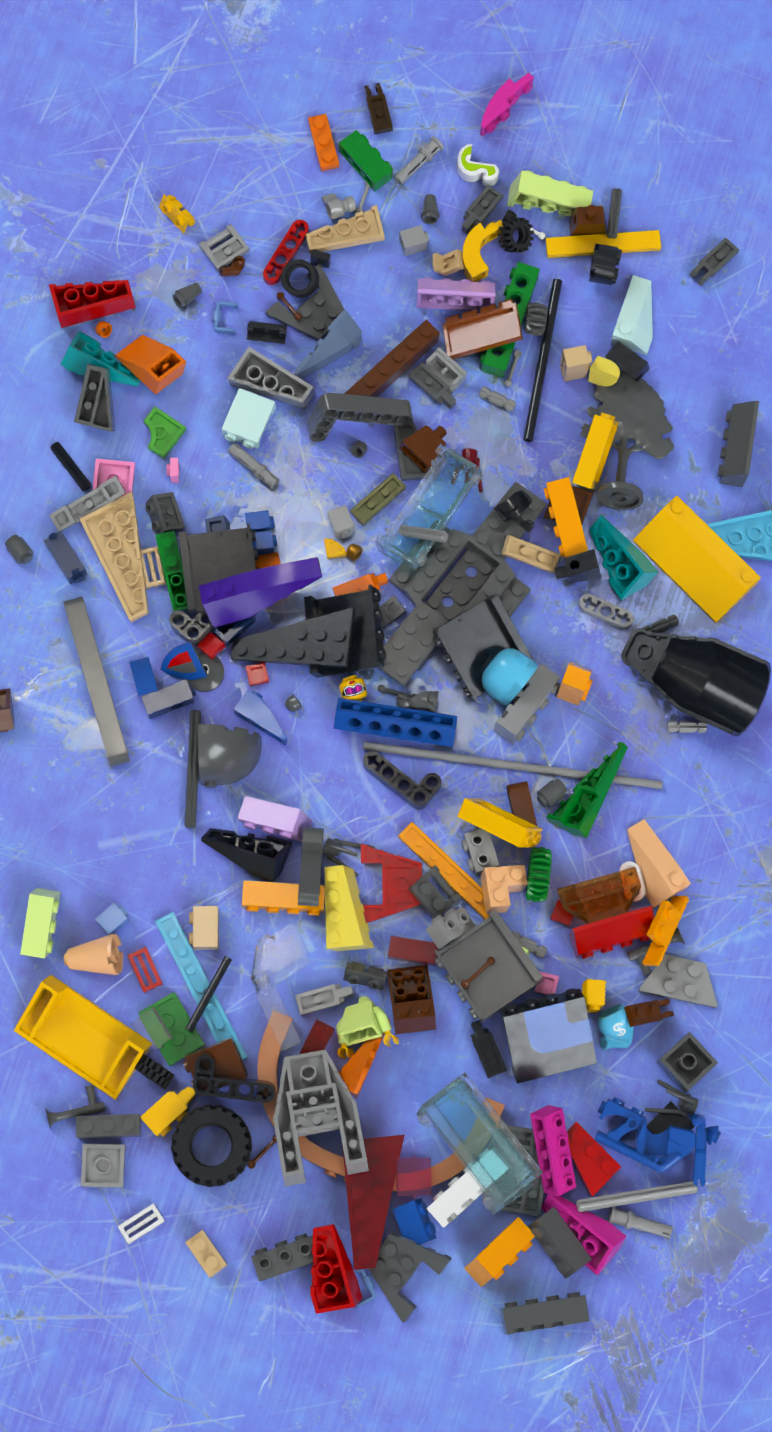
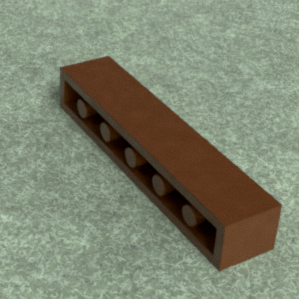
(397, 361)

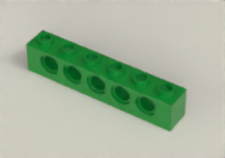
(528, 276)

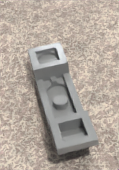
(94, 500)

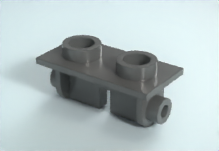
(373, 978)

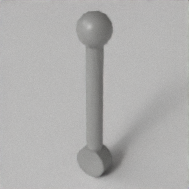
(363, 197)
(517, 354)

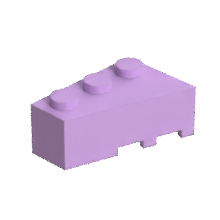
(273, 818)

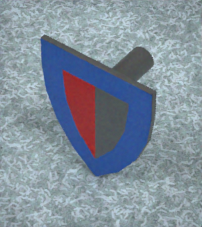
(184, 663)

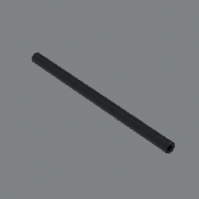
(542, 361)

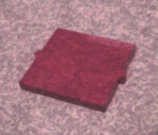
(413, 1176)

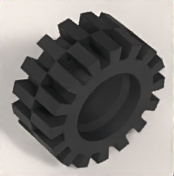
(524, 235)
(154, 1071)

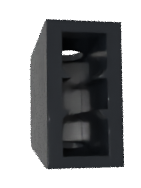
(586, 564)

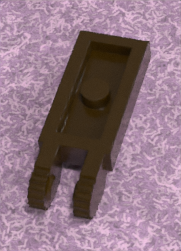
(378, 110)

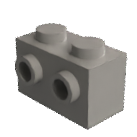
(480, 851)
(450, 927)

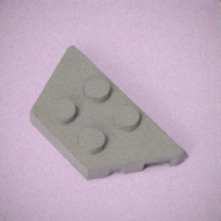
(681, 981)

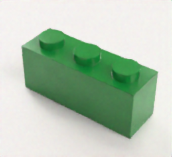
(366, 160)

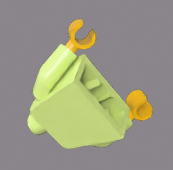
(362, 1023)

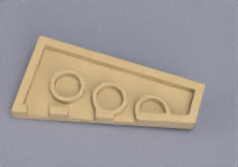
(357, 230)

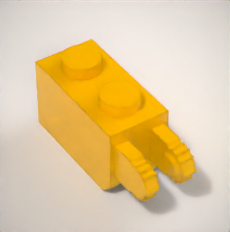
(167, 1111)

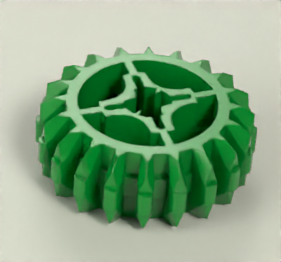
(538, 874)

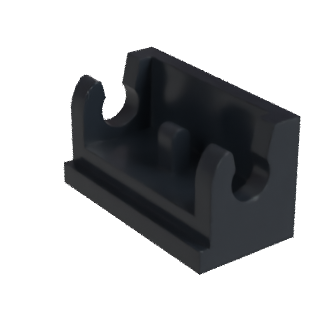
(628, 361)

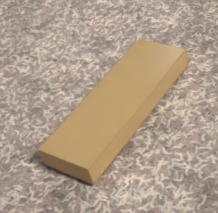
(530, 554)

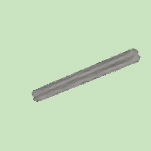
(635, 1196)

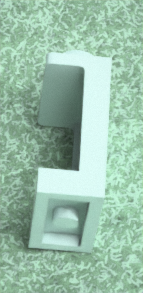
(247, 418)

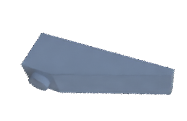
(340, 340)

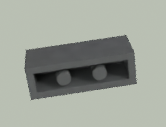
(108, 1126)
(559, 1242)

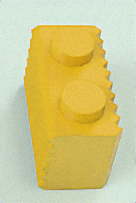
(594, 994)

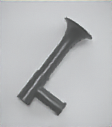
(641, 952)
(93, 1107)

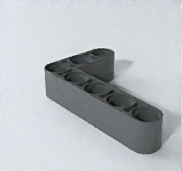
(356, 409)

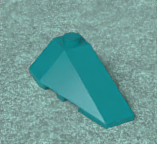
(87, 351)
(624, 562)

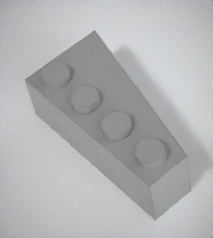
(269, 379)
(526, 704)

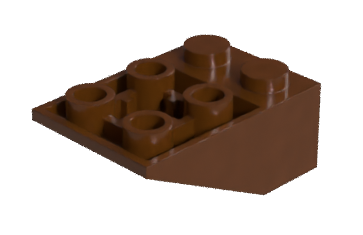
(411, 999)

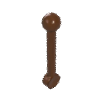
(280, 296)
(465, 983)
(252, 1163)

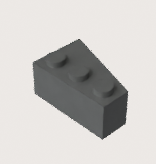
(95, 400)

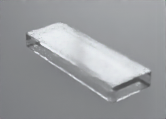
(278, 1018)

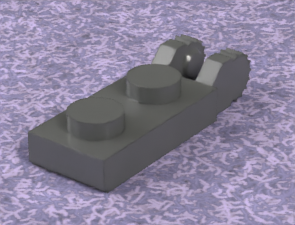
(715, 260)

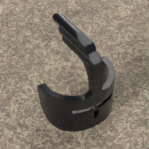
(517, 498)

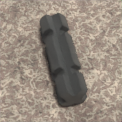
(662, 624)

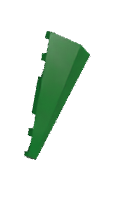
(582, 807)

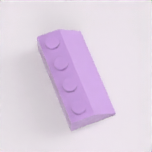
(454, 294)

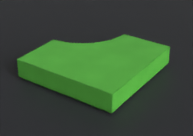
(164, 432)

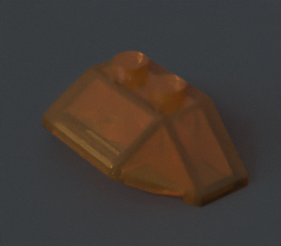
(601, 896)

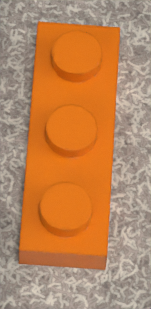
(323, 142)

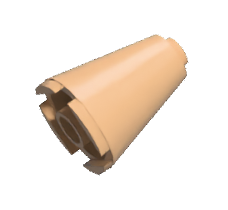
(96, 956)

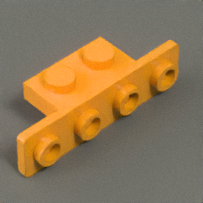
(663, 928)

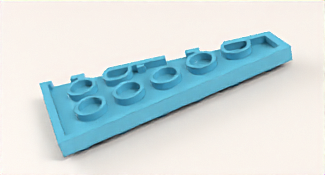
(747, 535)

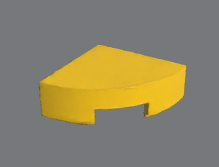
(334, 549)

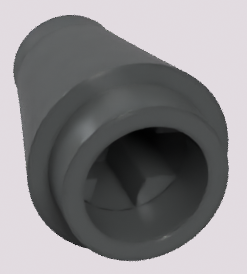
(430, 211)
(186, 295)

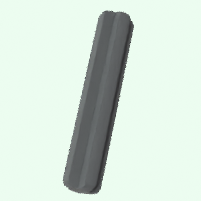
(614, 213)

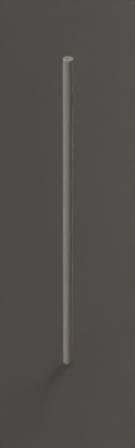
(504, 764)

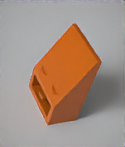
(152, 362)

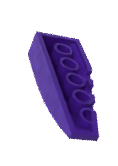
(252, 591)

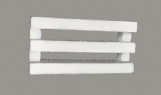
(156, 1214)

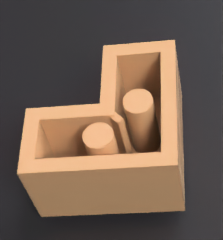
(498, 883)

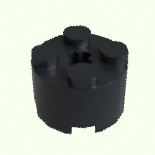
(604, 264)

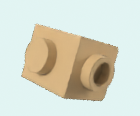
(448, 263)

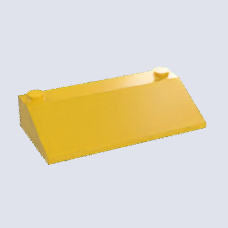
(696, 559)
(82, 1036)

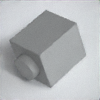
(413, 240)
(341, 522)

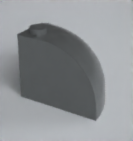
(226, 754)

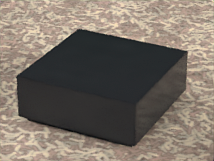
(321, 258)

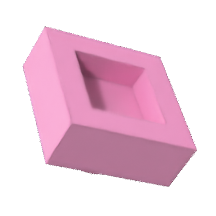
(173, 470)
(548, 985)

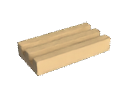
(155, 583)

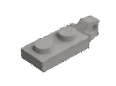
(322, 998)

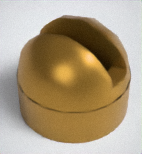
(354, 551)

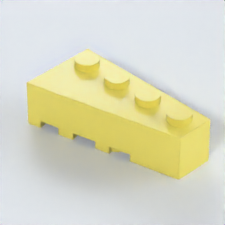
(344, 912)

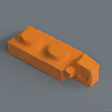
(360, 584)

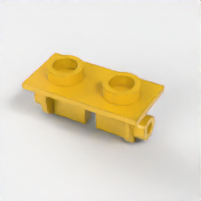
(171, 207)

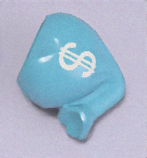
(615, 1028)

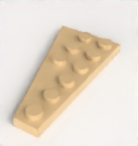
(117, 545)

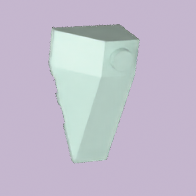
(635, 319)

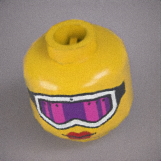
(353, 688)

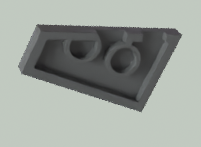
(407, 468)

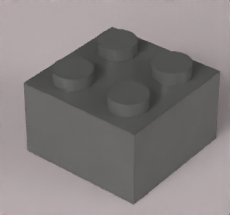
(687, 1062)

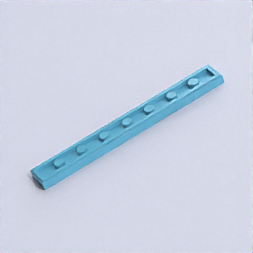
(196, 979)

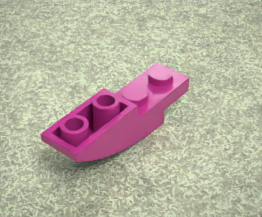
(501, 102)

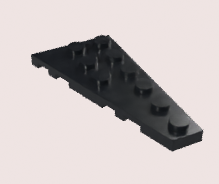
(309, 642)

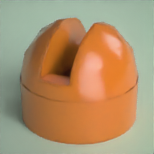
(107, 326)

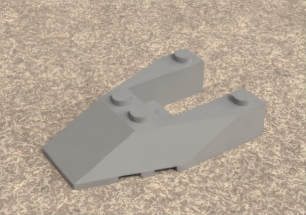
(314, 1102)

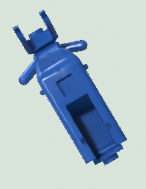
(662, 1149)

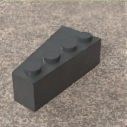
(544, 1314)

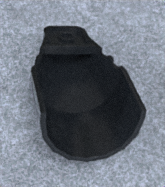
(701, 676)

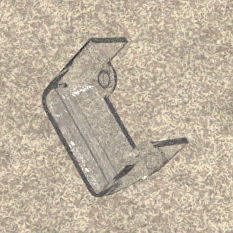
(278, 958)

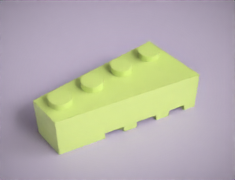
(547, 194)

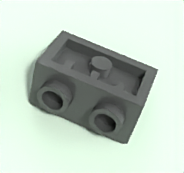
(164, 513)

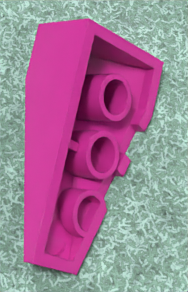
(595, 1234)

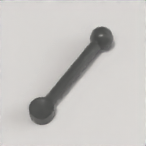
(381, 688)

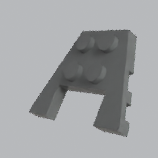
(316, 312)
(397, 1263)

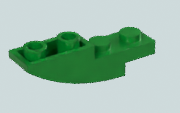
(172, 569)

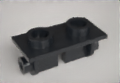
(266, 332)

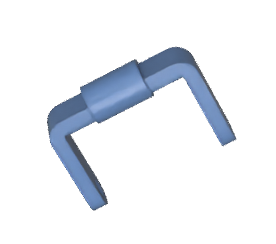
(217, 316)
(369, 1285)

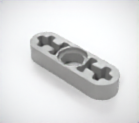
(590, 611)

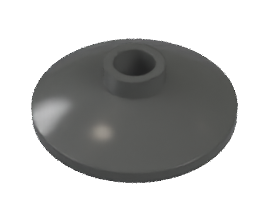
(215, 674)

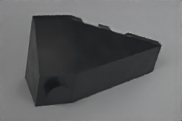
(256, 855)

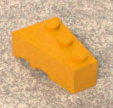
(575, 684)
(500, 1252)

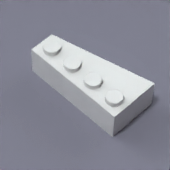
(455, 1199)

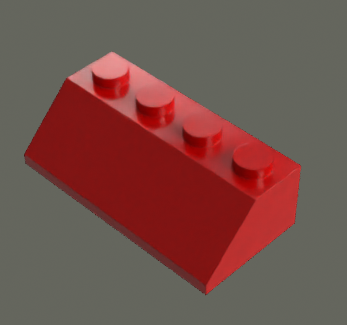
(611, 932)

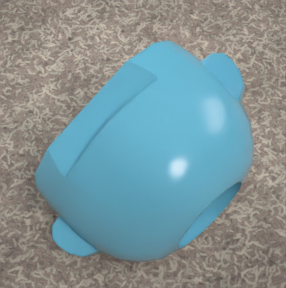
(507, 675)

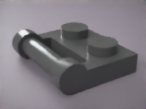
(429, 896)

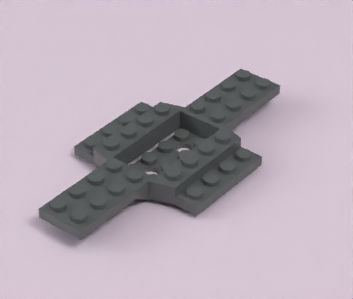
(414, 637)

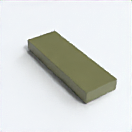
(377, 499)

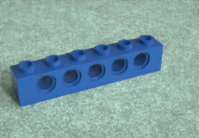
(395, 722)

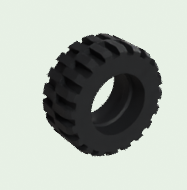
(185, 1133)

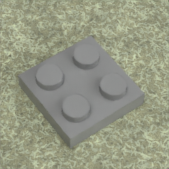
(103, 1165)

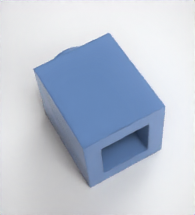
(113, 919)

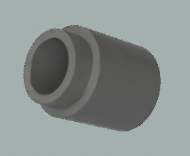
(19, 549)
(551, 793)

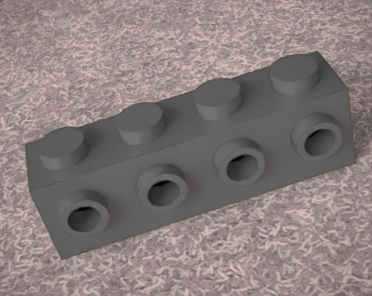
(283, 1257)

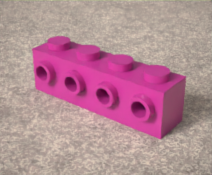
(553, 1150)

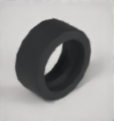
(289, 268)

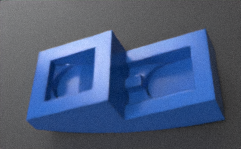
(143, 676)

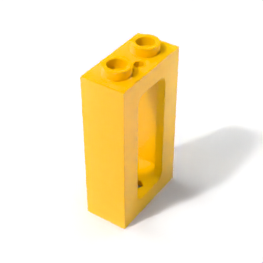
(595, 451)
(500, 822)

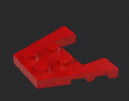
(397, 877)

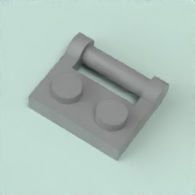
(226, 252)

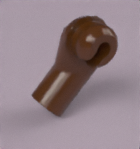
(234, 269)

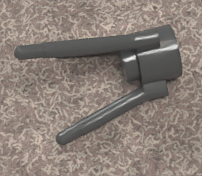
(335, 847)
(686, 1103)

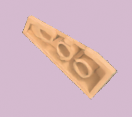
(659, 869)

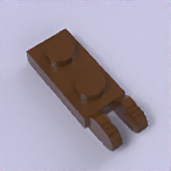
(647, 1012)

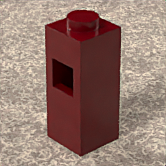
(412, 951)

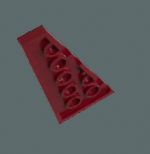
(370, 1198)

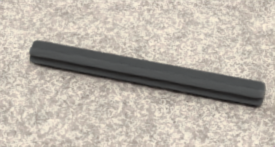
(192, 770)

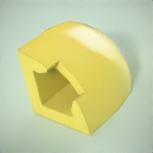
(603, 372)

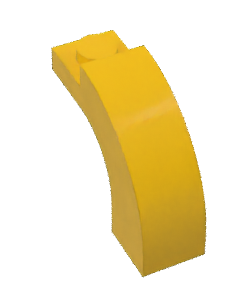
(474, 266)

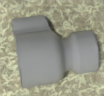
(337, 207)

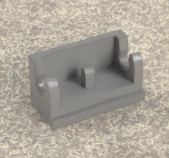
(446, 369)

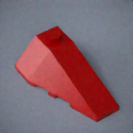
(333, 1277)

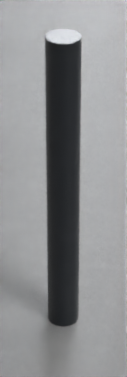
(208, 994)

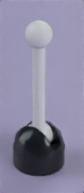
(510, 214)

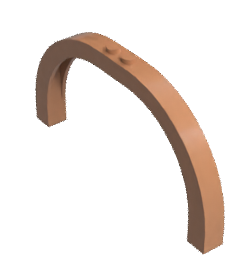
(332, 1163)

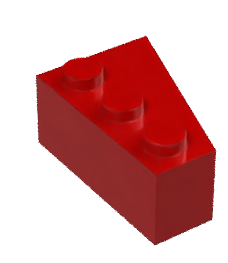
(590, 1160)

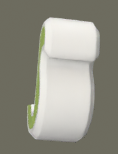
(474, 171)

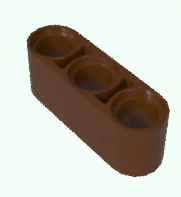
(521, 801)

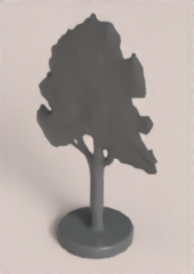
(640, 418)

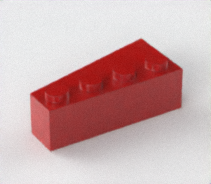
(90, 301)

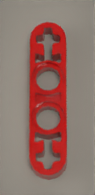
(288, 253)

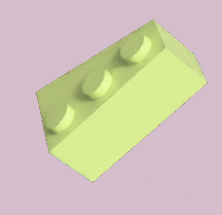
(40, 923)

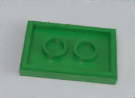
(176, 1020)

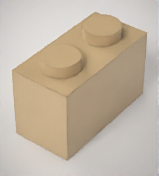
(575, 363)
(205, 928)
(206, 1253)

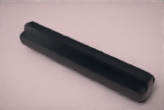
(70, 466)

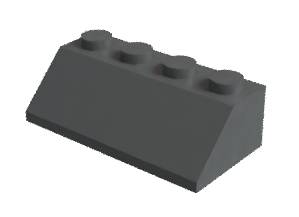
(738, 444)

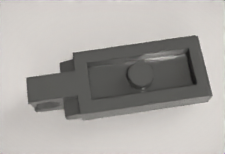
(481, 208)
(432, 385)

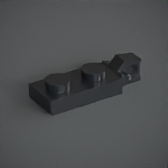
(487, 1050)

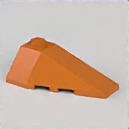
(358, 1066)

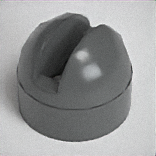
(355, 449)
(293, 704)

